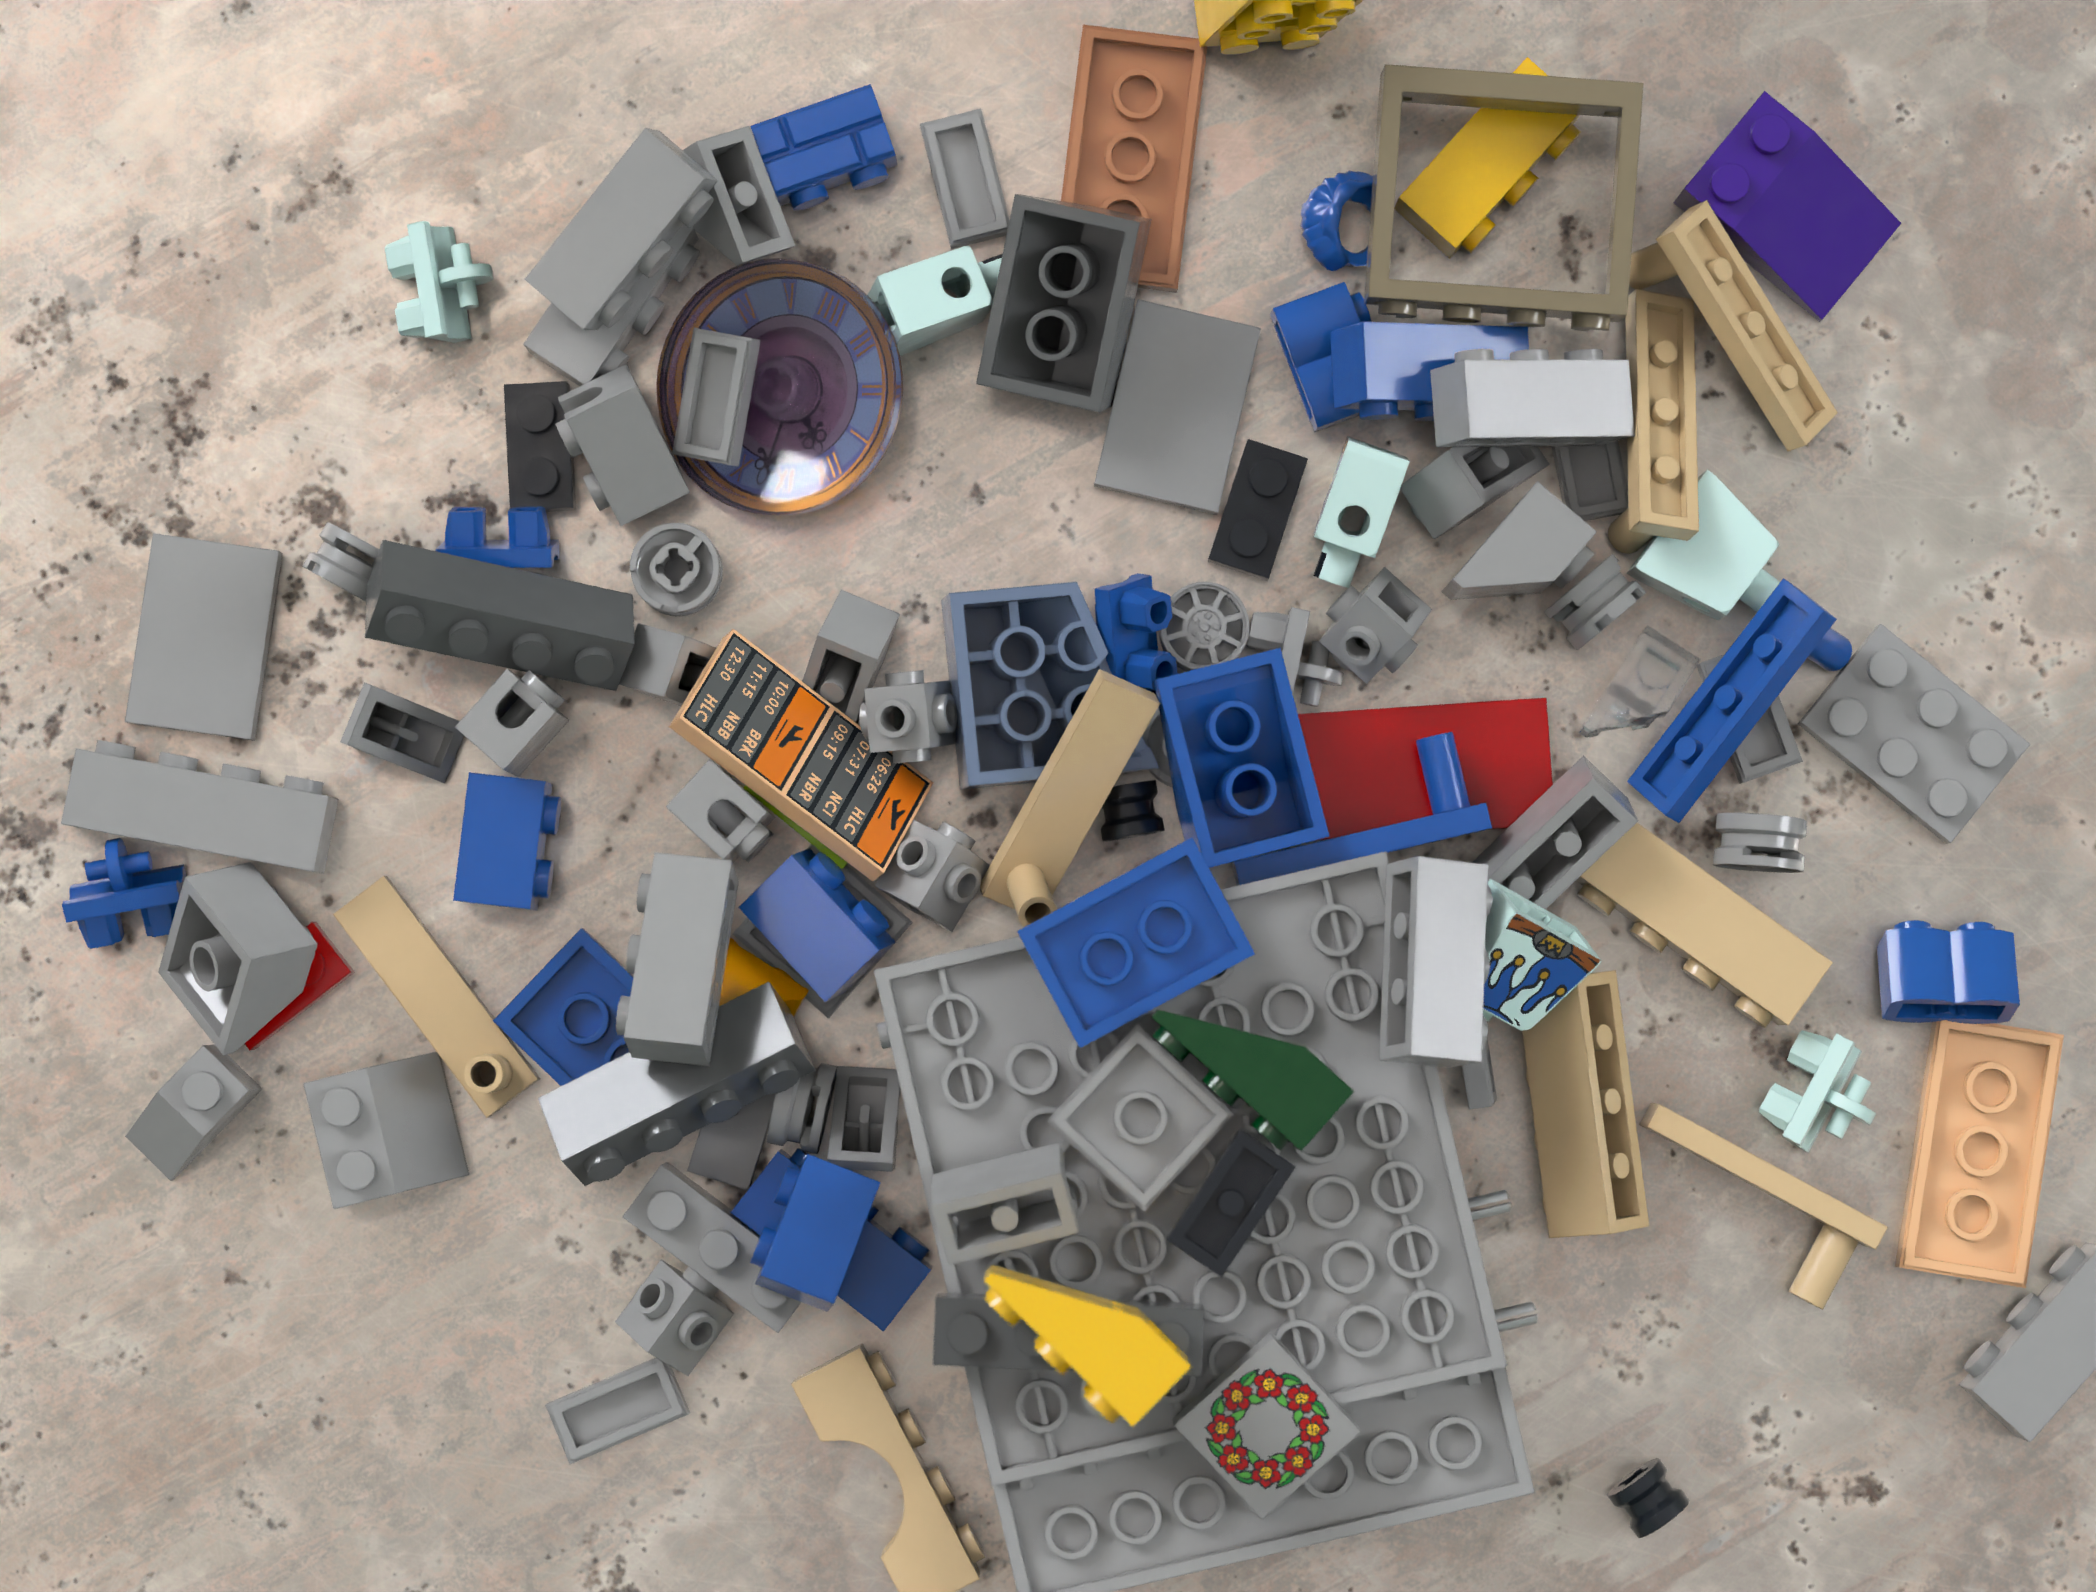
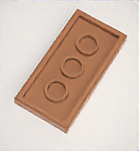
(1137, 136)

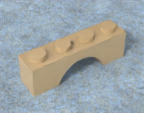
(851, 1403)

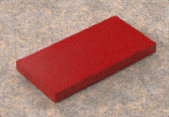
(1373, 772)

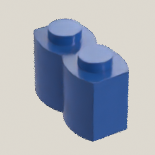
(1305, 339)
(1947, 974)

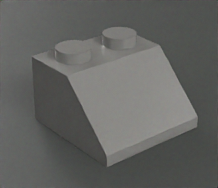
(1527, 551)
(235, 953)
(386, 1129)

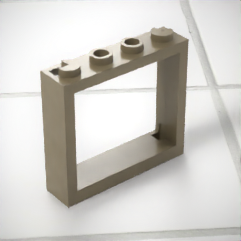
(1507, 92)

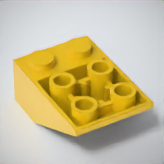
(1243, 24)
(1104, 1341)

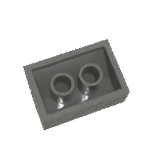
(1063, 302)

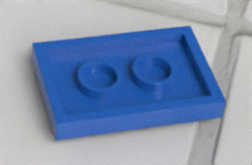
(1136, 942)
(570, 1010)

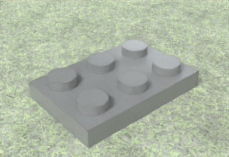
(1914, 734)

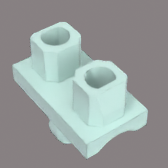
(443, 280)
(1831, 1065)

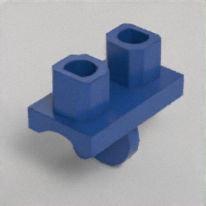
(527, 544)
(1128, 622)
(126, 888)

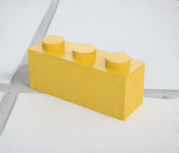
(1482, 168)

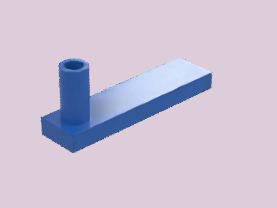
(1737, 696)
(1450, 819)

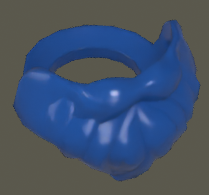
(1323, 213)

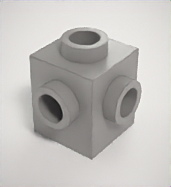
(1374, 626)
(908, 716)
(934, 873)
(675, 1316)

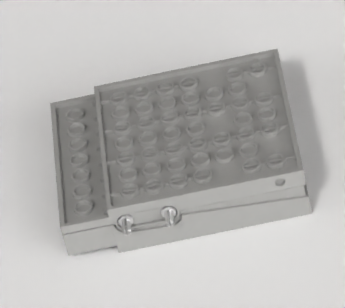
(1353, 1267)

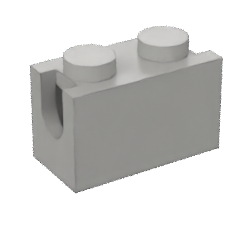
(621, 444)
(514, 720)
(709, 804)
(1003, 1204)

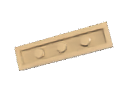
(1741, 319)
(1665, 423)
(1068, 796)
(436, 996)
(1842, 1225)

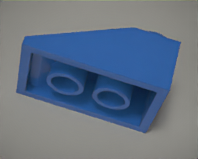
(1239, 759)

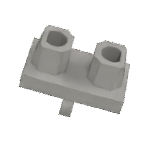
(1288, 632)

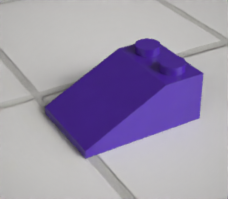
(1791, 206)

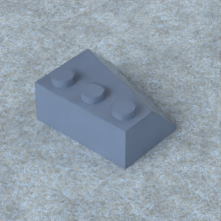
(1018, 677)

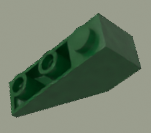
(1274, 1077)

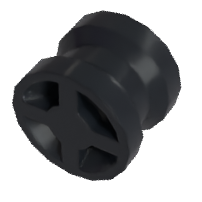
(1131, 812)
(1648, 1498)

